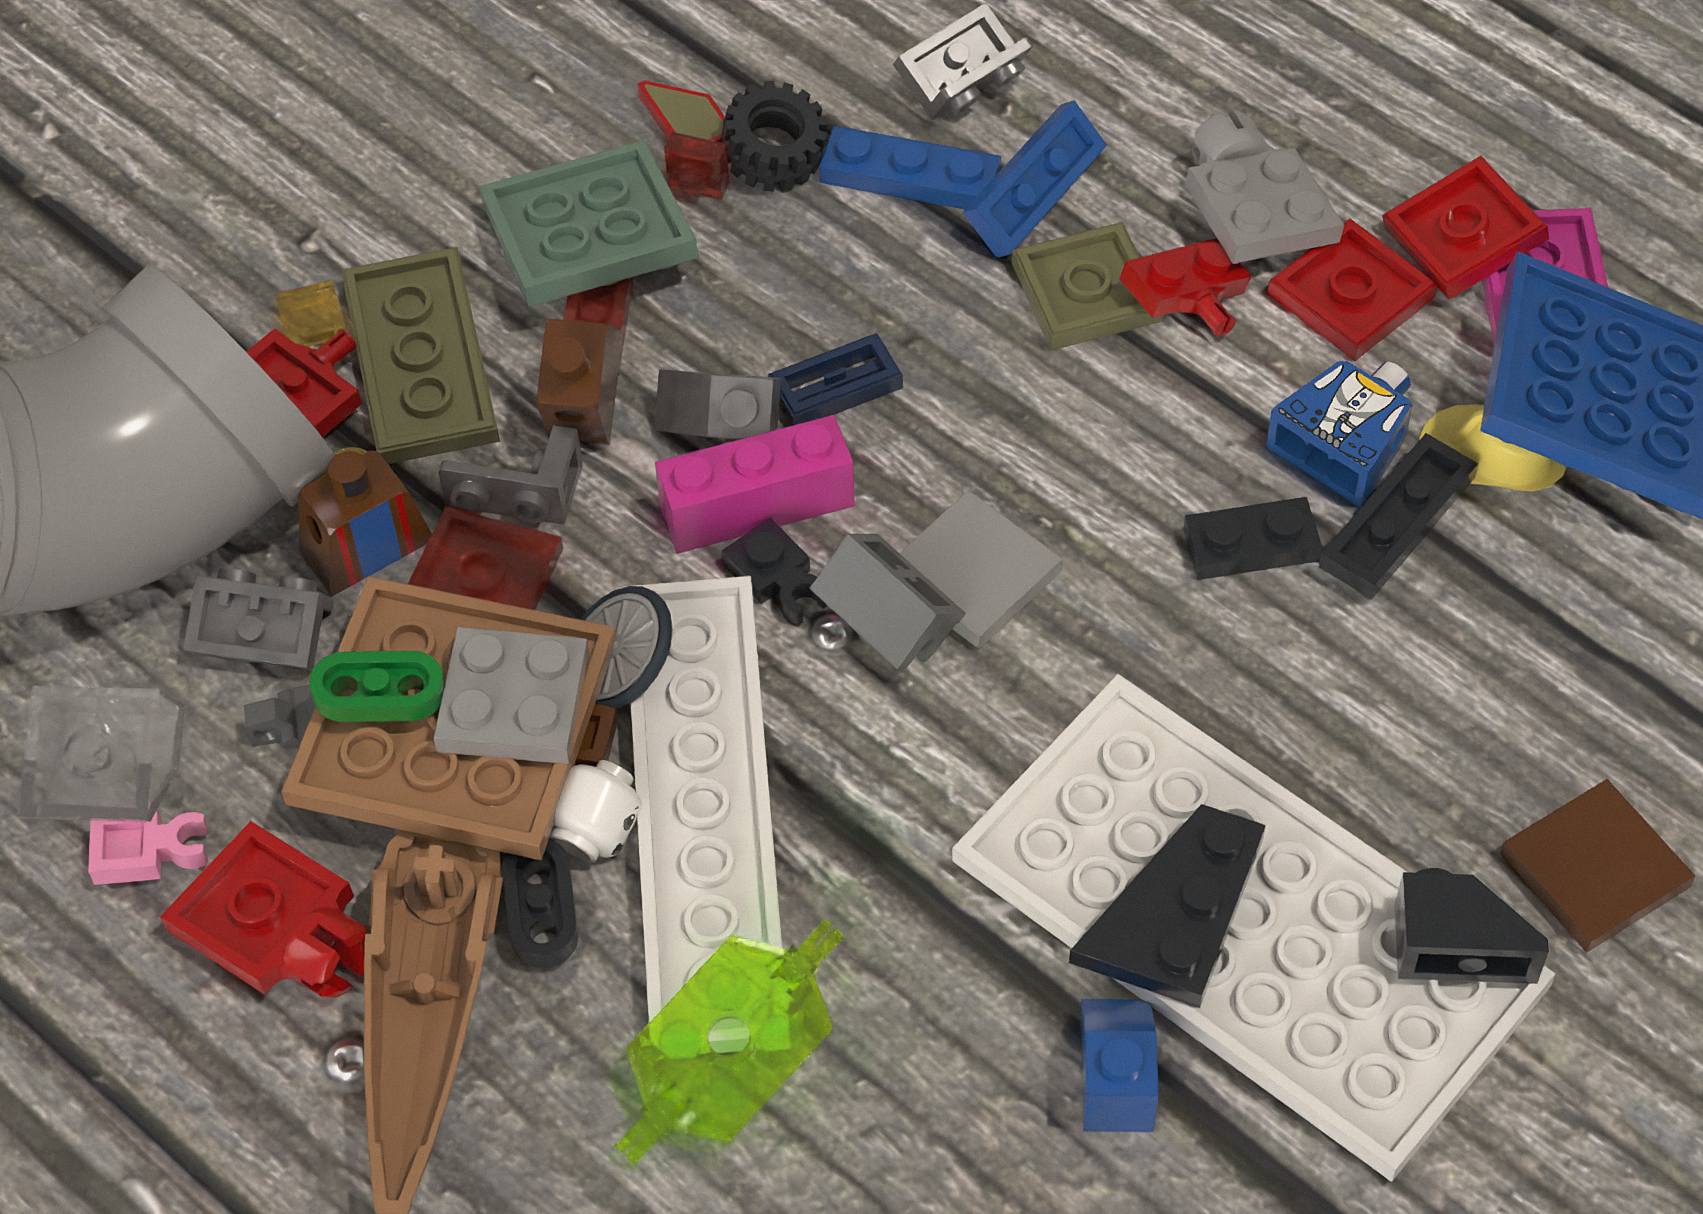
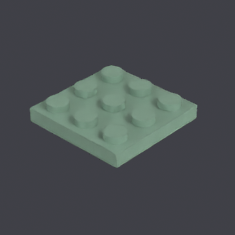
(588, 223)

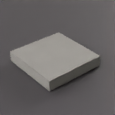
(982, 565)

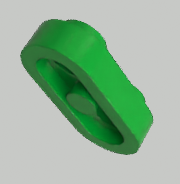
(379, 685)

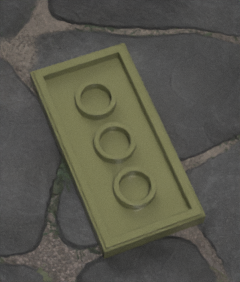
(419, 356)

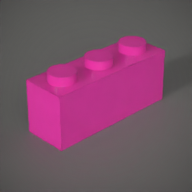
(744, 482)

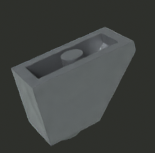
(716, 404)

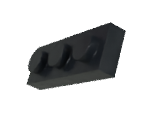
(1398, 516)

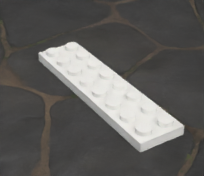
(704, 794)

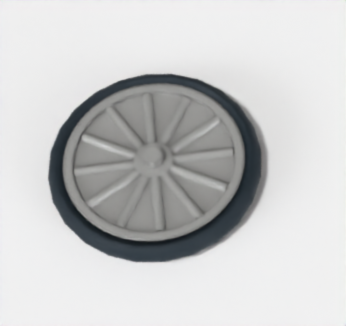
(642, 642)

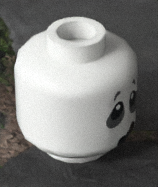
(595, 811)

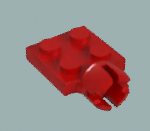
(271, 916)

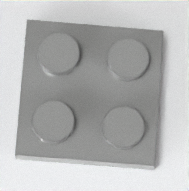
(512, 695)

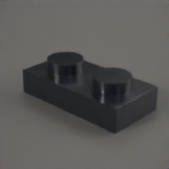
(1252, 538)

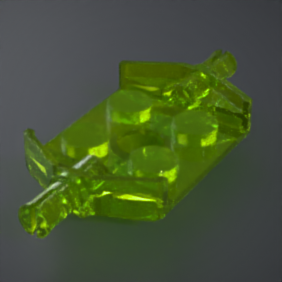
(712, 1094)

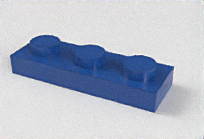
(906, 167)
(1035, 179)

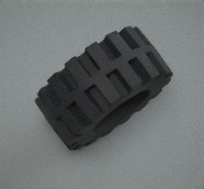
(780, 110)

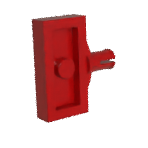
(1188, 282)
(310, 376)

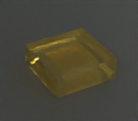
(310, 313)

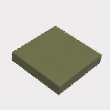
(1078, 286)

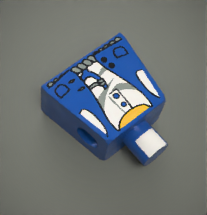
(1344, 427)

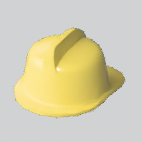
(1498, 461)

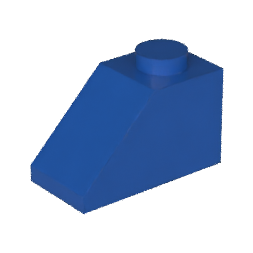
(1118, 1065)

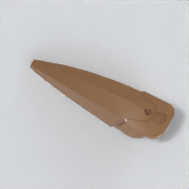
(421, 976)

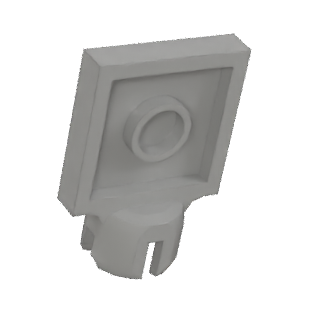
(1257, 195)

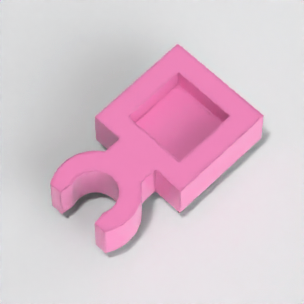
(135, 849)

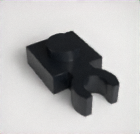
(775, 568)

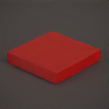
(1465, 227)
(1352, 290)

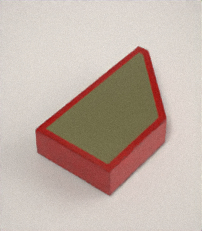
(682, 110)

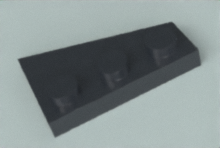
(1177, 910)

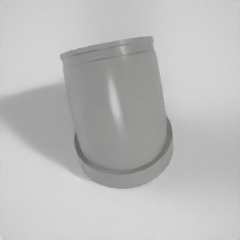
(139, 451)

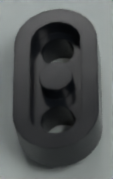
(540, 907)

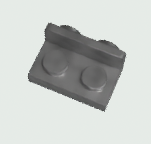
(256, 621)

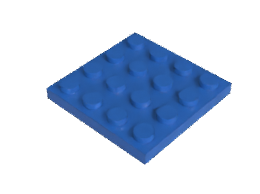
(1599, 383)

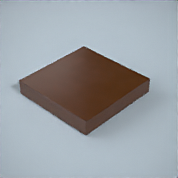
(1597, 865)

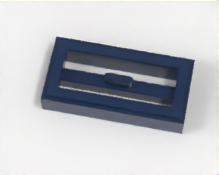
(840, 387)

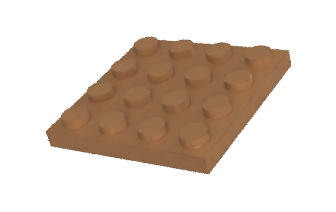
(392, 769)

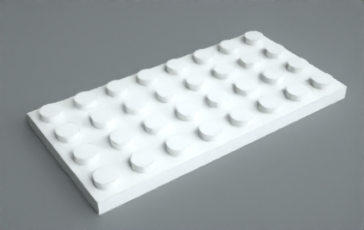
(1310, 962)

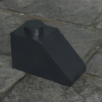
(1462, 932)

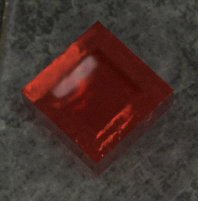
(696, 165)

